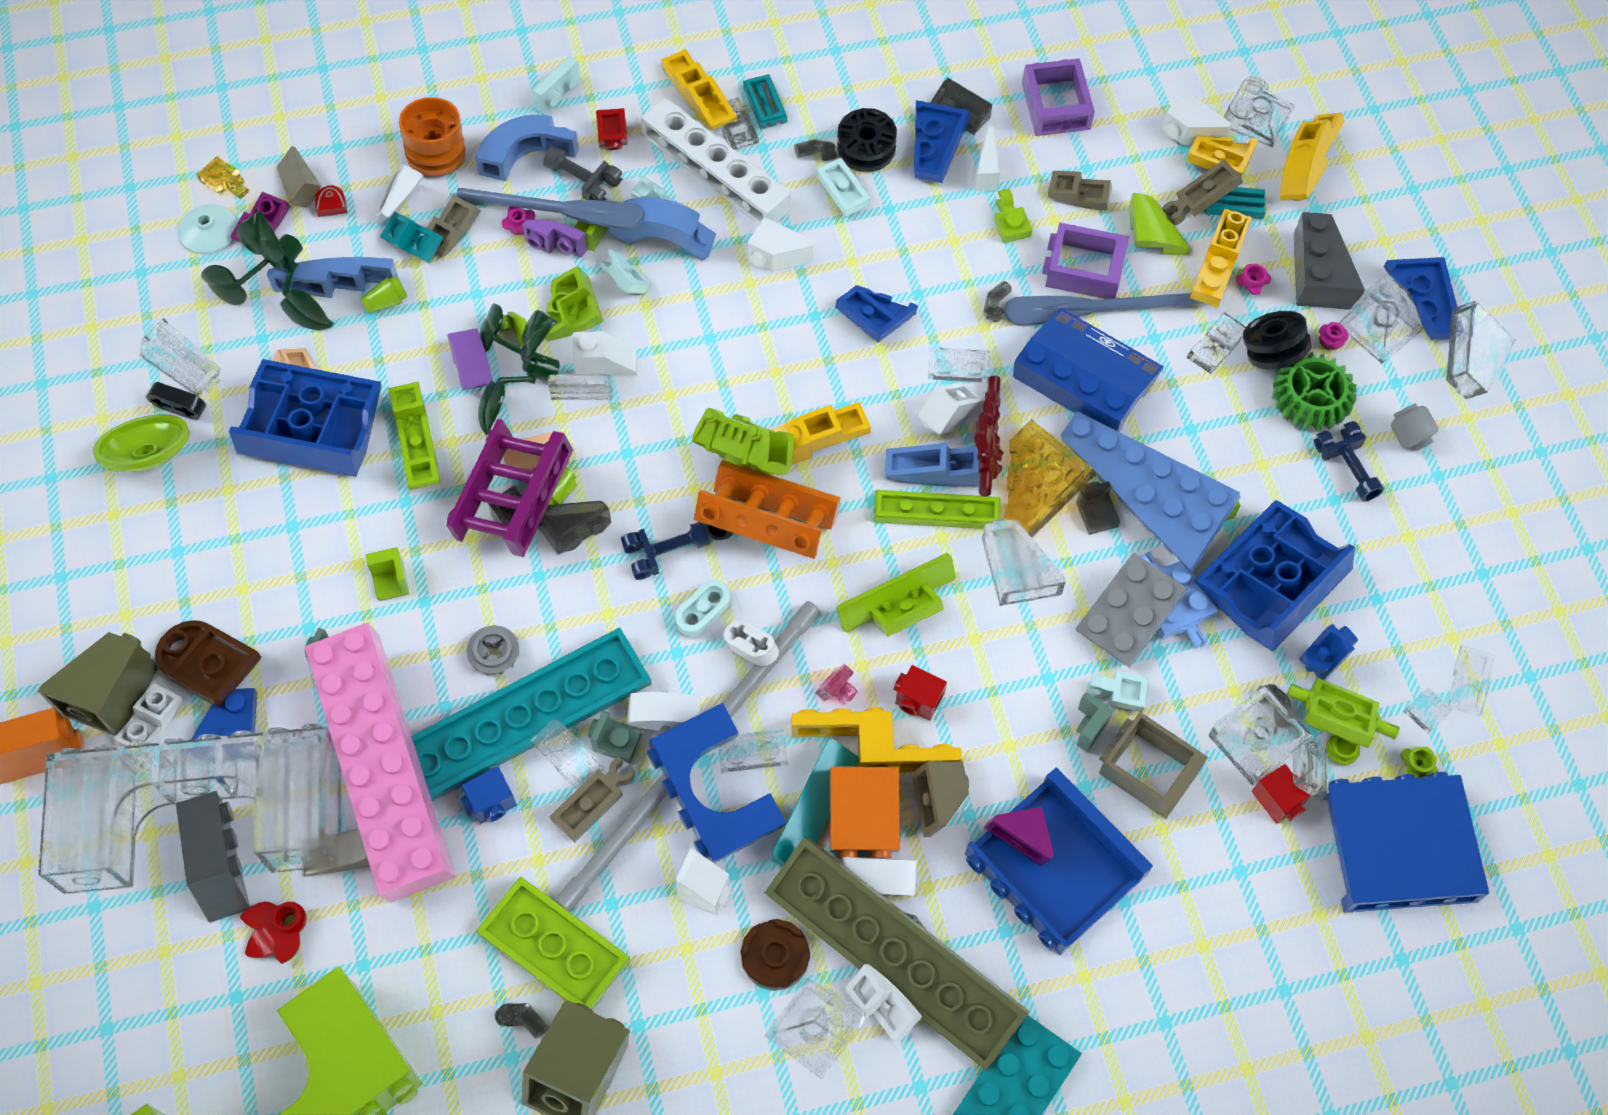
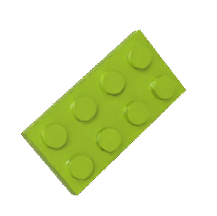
(552, 945)

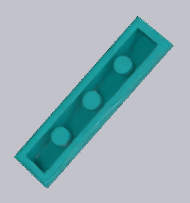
(813, 805)

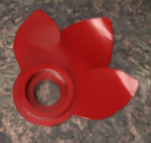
(269, 931)

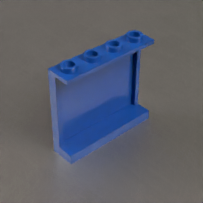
(1405, 842)
(1082, 880)

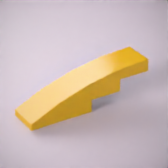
(698, 89)

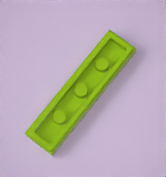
(935, 509)

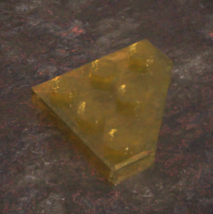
(1041, 477)

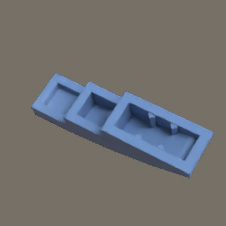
(324, 275)

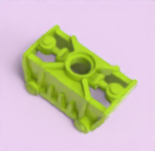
(745, 442)

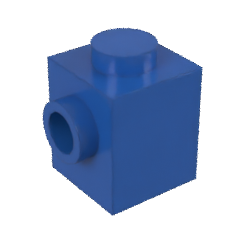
(488, 796)

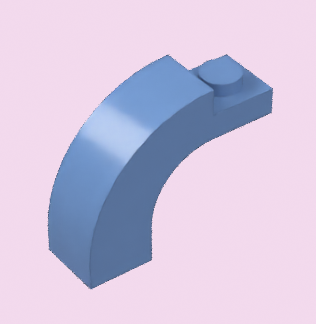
(519, 137)
(670, 222)

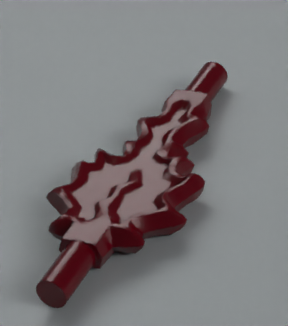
(987, 439)

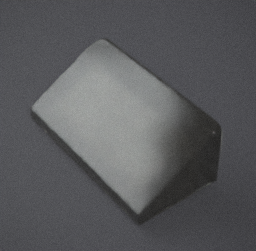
(957, 96)

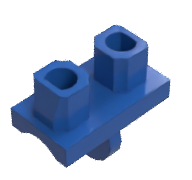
(1329, 651)

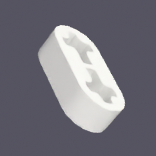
(747, 647)

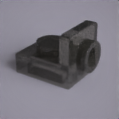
(1097, 507)

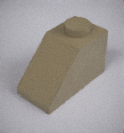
(939, 793)

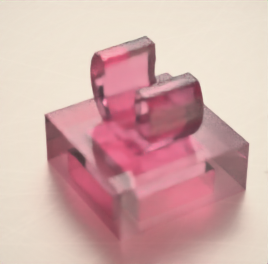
(837, 685)

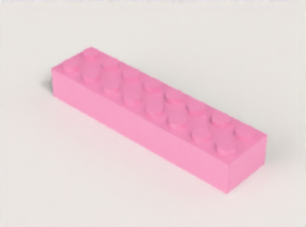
(379, 763)

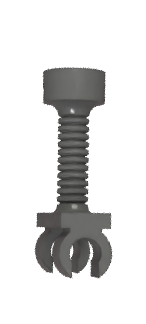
(611, 174)

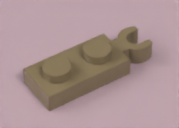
(1203, 192)
(591, 801)

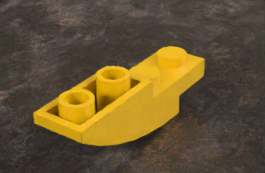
(1307, 155)
(1220, 258)
(825, 428)

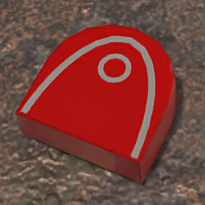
(330, 201)

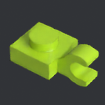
(1011, 221)

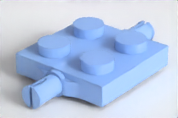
(1190, 610)

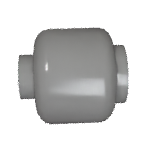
(1414, 426)

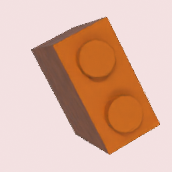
(30, 738)
(864, 811)

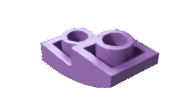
(549, 234)
(470, 359)

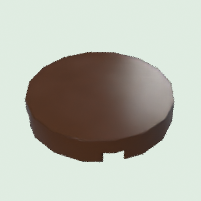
(775, 954)

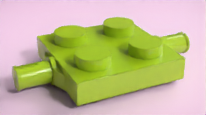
(1342, 712)

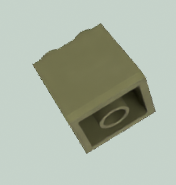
(102, 683)
(574, 1062)

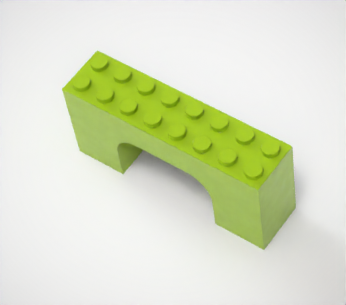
(348, 1052)

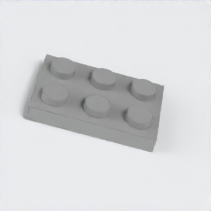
(1131, 609)

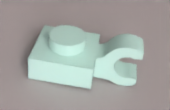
(648, 189)
(627, 276)
(1125, 689)

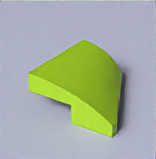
(1153, 226)
(572, 305)

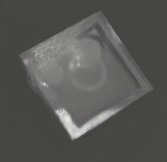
(1258, 111)

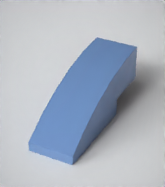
(933, 465)

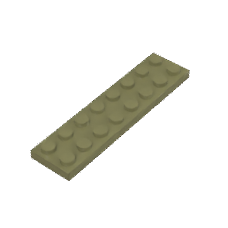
(875, 932)

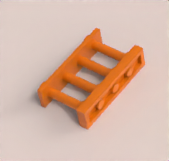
(772, 494)

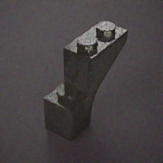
(562, 524)

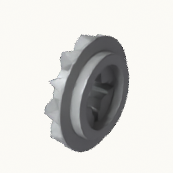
(493, 637)

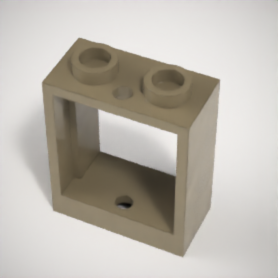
(1166, 742)

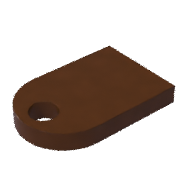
(207, 663)

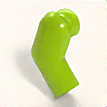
(515, 322)

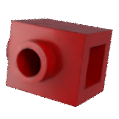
(919, 692)
(1280, 795)

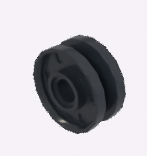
(866, 139)
(1277, 340)

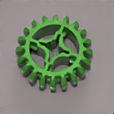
(1315, 400)

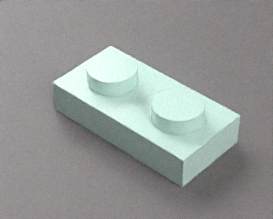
(556, 84)
(843, 187)

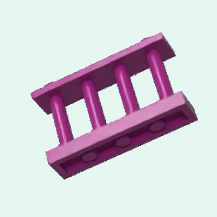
(529, 506)

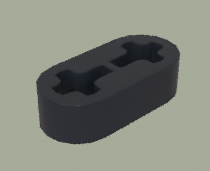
(176, 401)

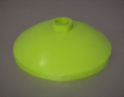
(141, 443)

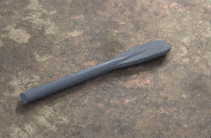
(602, 213)
(1039, 309)

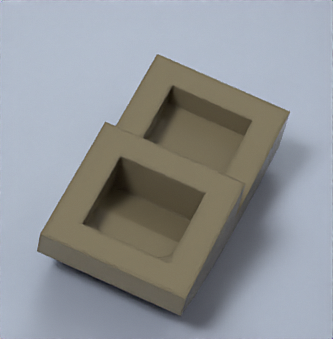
(1073, 190)
(453, 223)

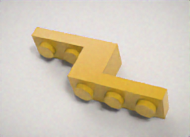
(874, 735)

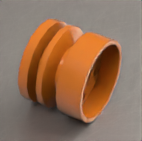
(432, 136)

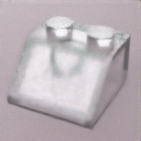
(1259, 734)

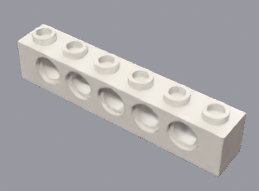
(715, 162)

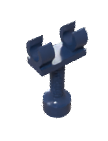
(1353, 438)
(646, 567)

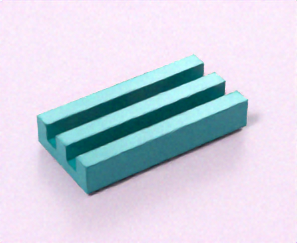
(770, 118)
(1238, 197)

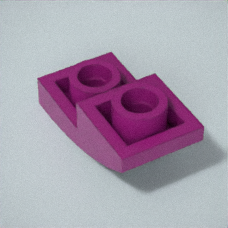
(273, 209)

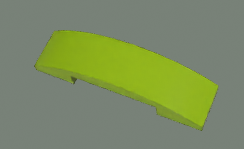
(414, 436)

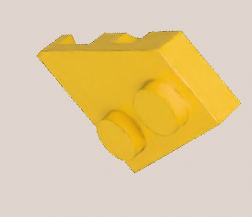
(1209, 151)

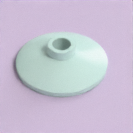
(208, 237)

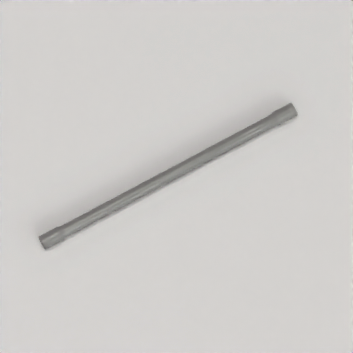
(580, 884)

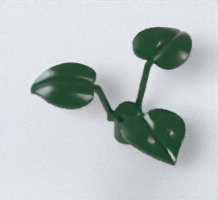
(261, 240)
(534, 364)

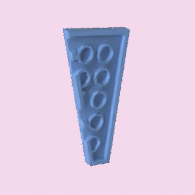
(1163, 494)

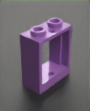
(1047, 120)
(1079, 280)

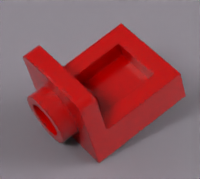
(611, 128)

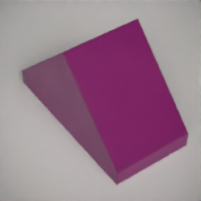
(1025, 832)

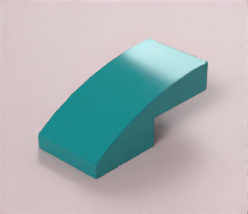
(411, 237)

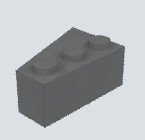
(1323, 265)
(211, 856)

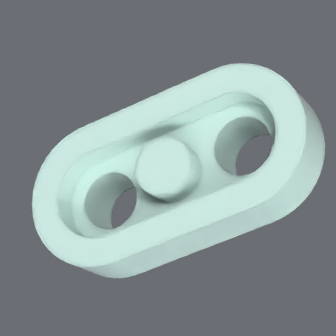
(701, 609)

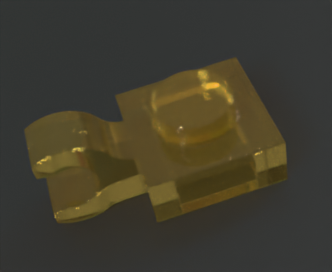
(221, 176)

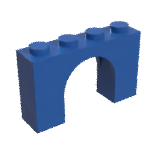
(717, 832)

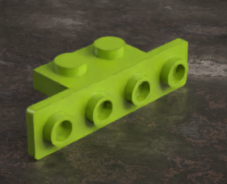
(901, 599)

